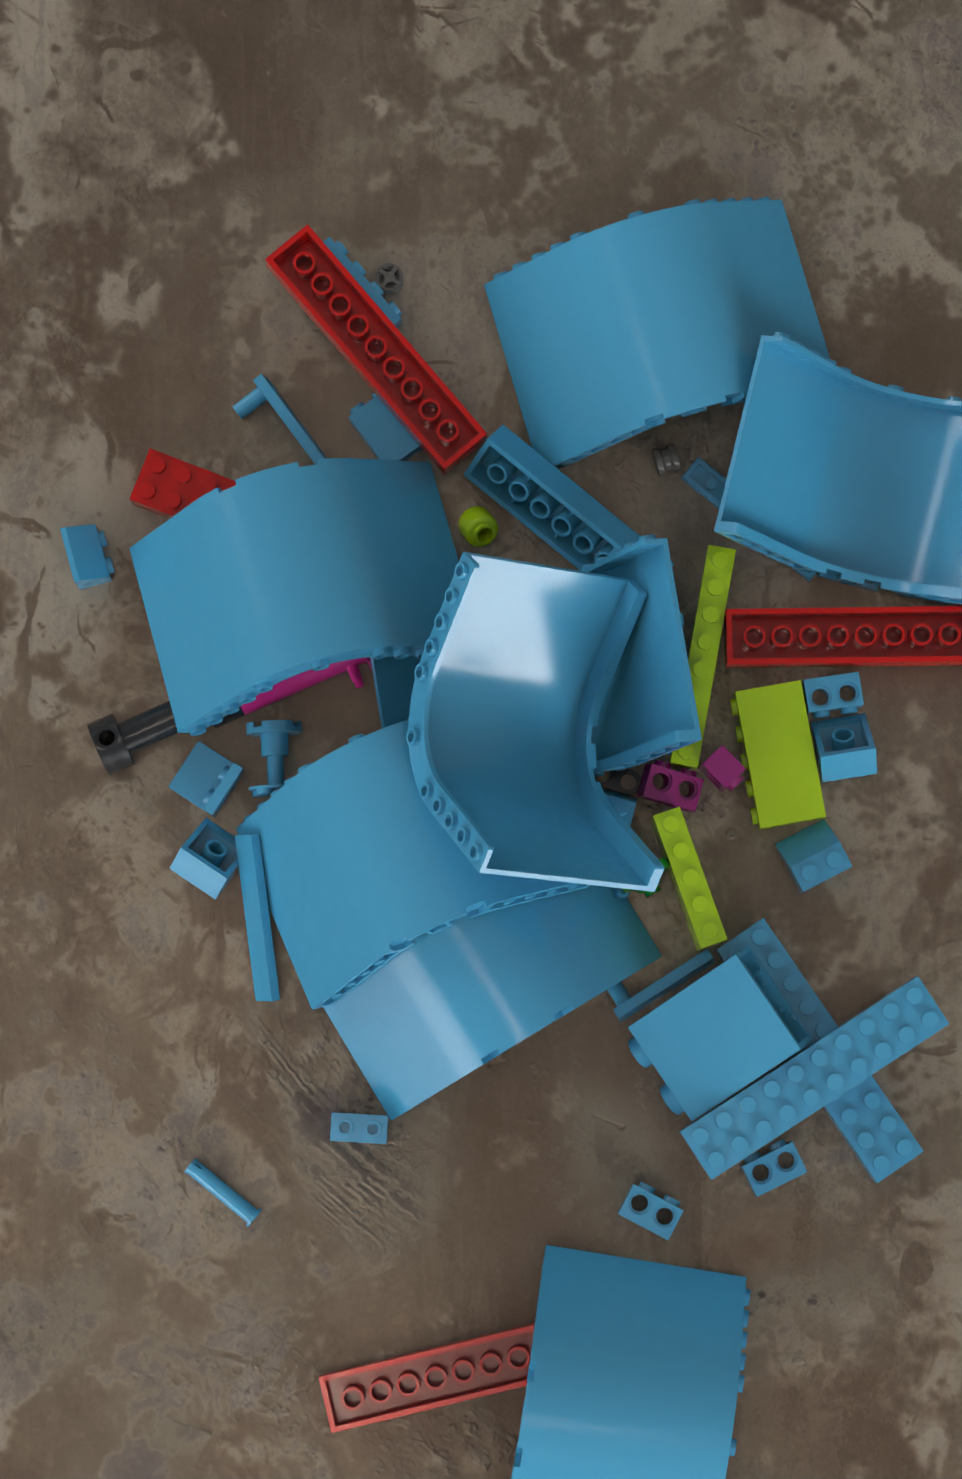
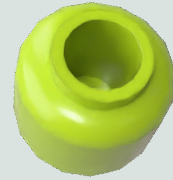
(478, 526)

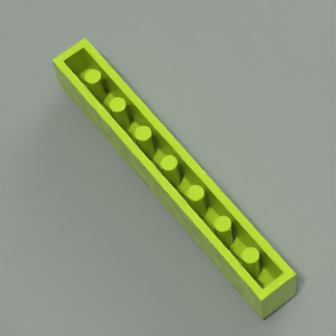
(706, 641)

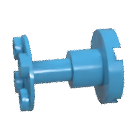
(274, 747)

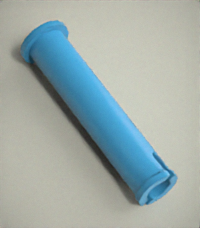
(222, 1191)

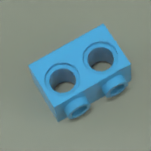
(831, 687)
(359, 1128)
(775, 1174)
(647, 1217)

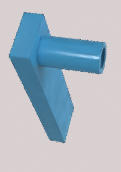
(266, 391)
(630, 1005)

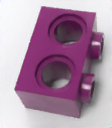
(723, 769)
(669, 792)

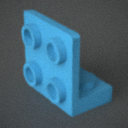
(206, 779)

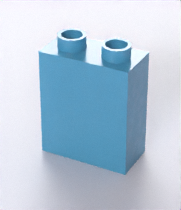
(717, 1035)

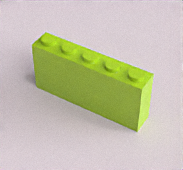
(778, 755)
(688, 879)

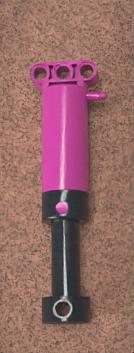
(118, 741)

